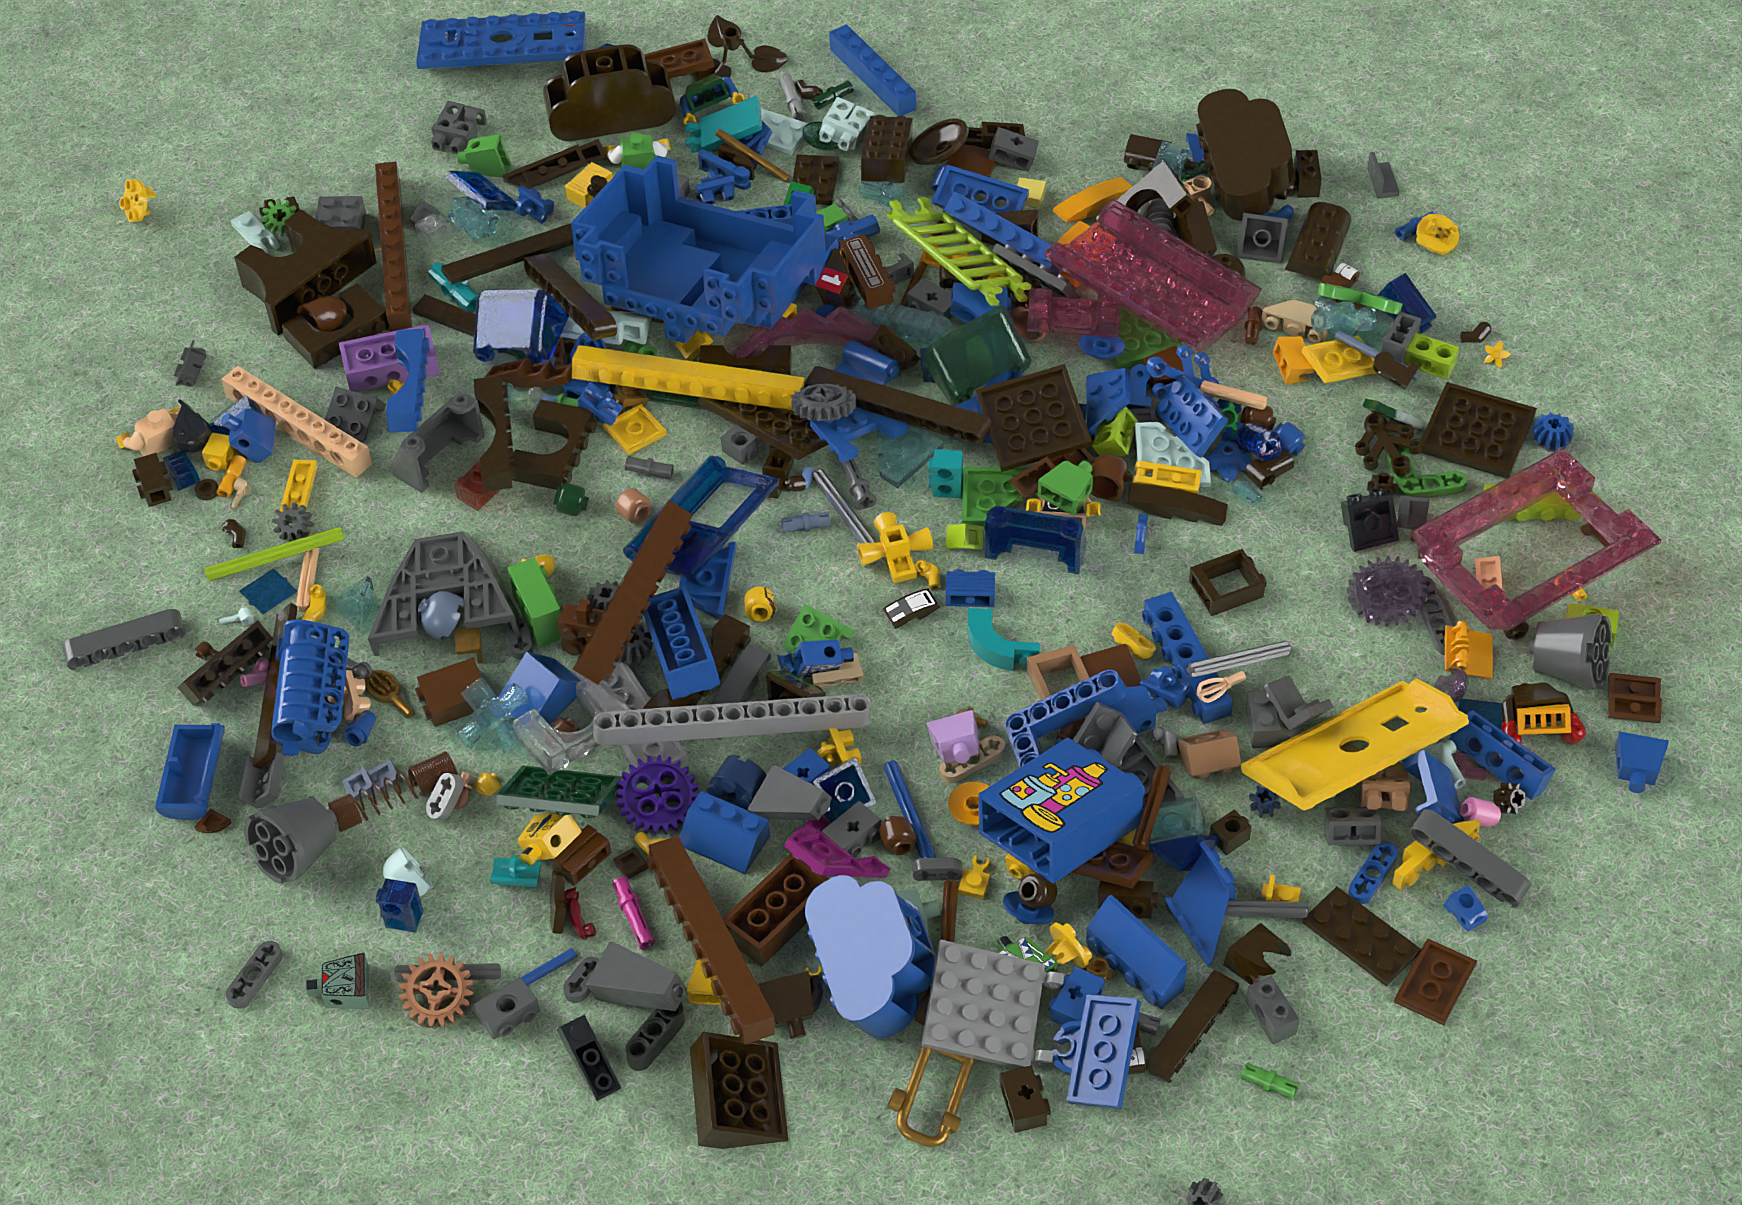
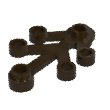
(1377, 424)

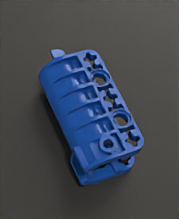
(305, 681)

